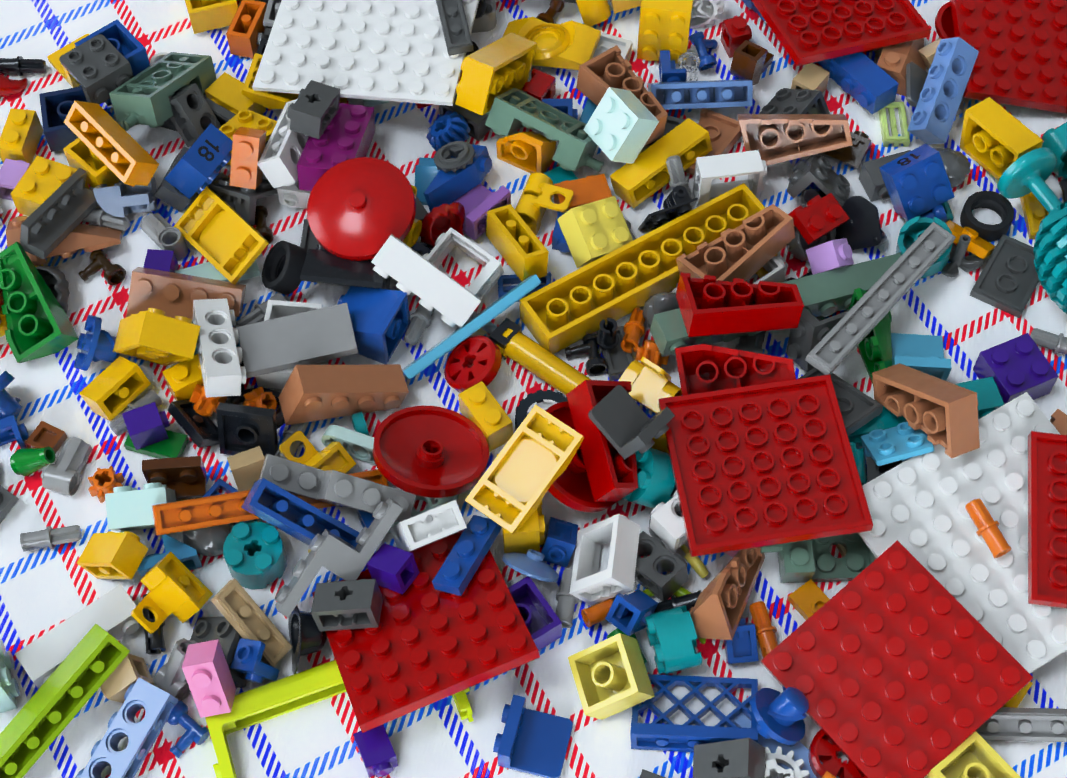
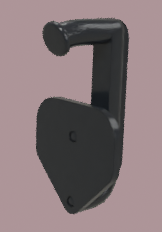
(864, 225)

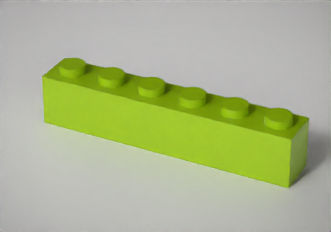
(58, 701)

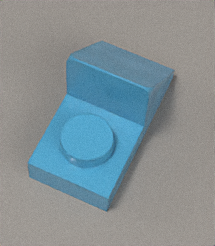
(424, 175)
(183, 552)

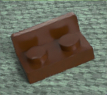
(180, 474)

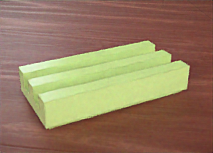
(894, 139)

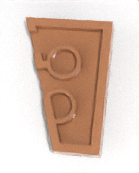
(722, 130)

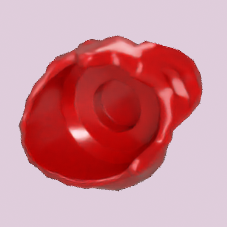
(440, 221)

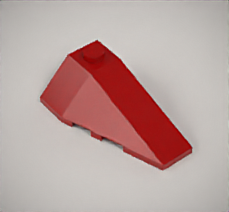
(720, 368)

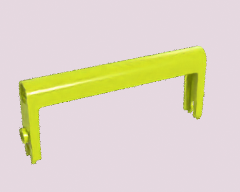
(281, 698)

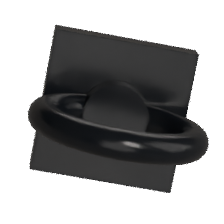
(248, 426)

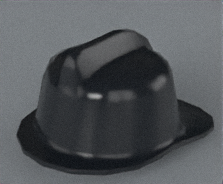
(304, 636)

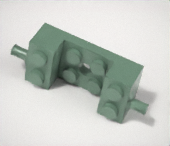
(147, 94)
(518, 110)
(813, 560)

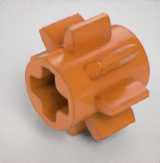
(652, 353)
(260, 399)
(203, 405)
(104, 481)

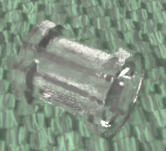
(694, 64)

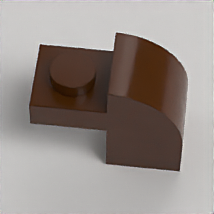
(750, 61)

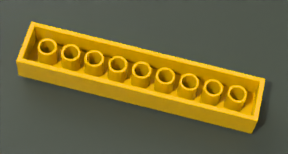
(629, 275)

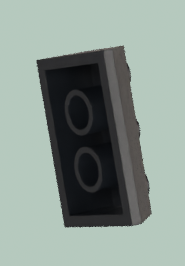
(327, 268)

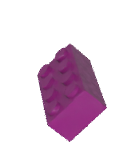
(344, 139)

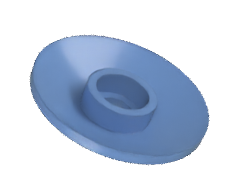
(531, 565)

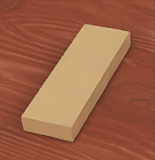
(251, 621)

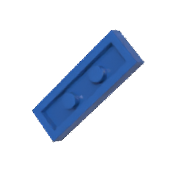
(466, 555)

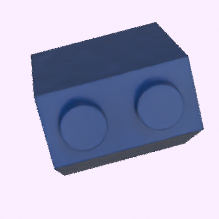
(377, 320)

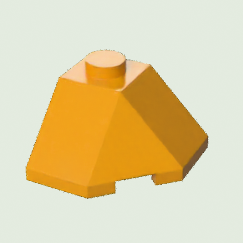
(527, 151)

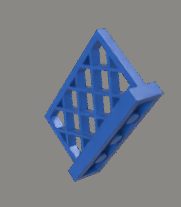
(684, 737)

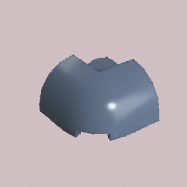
(126, 199)

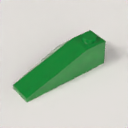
(32, 312)
(877, 345)

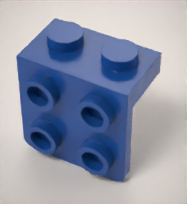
(532, 740)

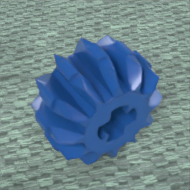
(448, 129)

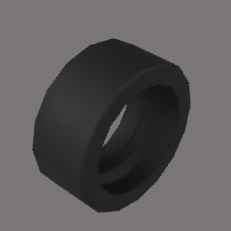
(994, 202)
(283, 267)

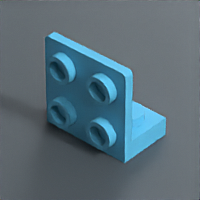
(921, 353)
(895, 444)

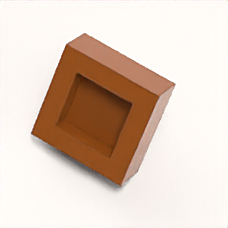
(45, 436)

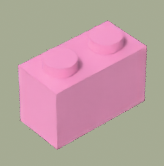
(209, 678)

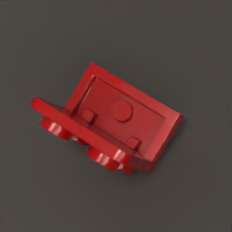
(819, 217)

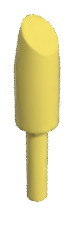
(695, 562)

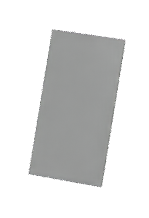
(297, 340)

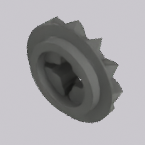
(462, 152)

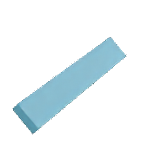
(471, 327)

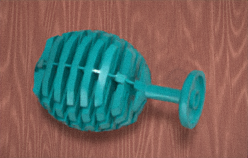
(1050, 244)

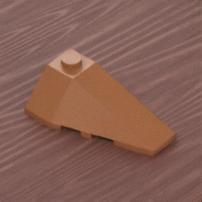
(897, 56)
(82, 237)
(726, 596)

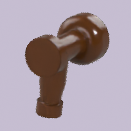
(555, 7)

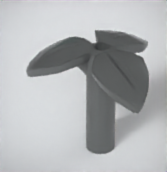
(957, 259)

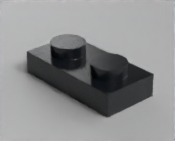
(198, 427)

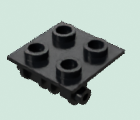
(675, 205)

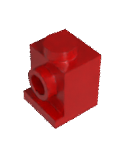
(734, 33)
(541, 85)

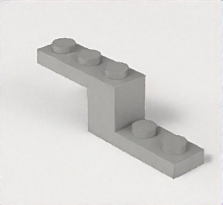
(333, 486)
(337, 556)

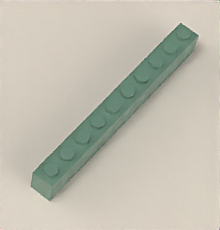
(820, 293)

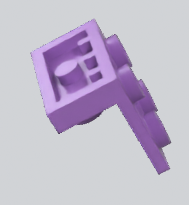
(477, 203)

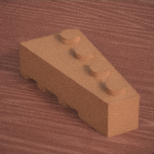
(613, 71)
(793, 135)
(742, 249)
(176, 292)
(340, 391)
(930, 404)

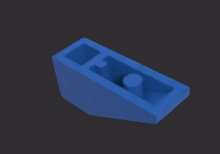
(451, 185)

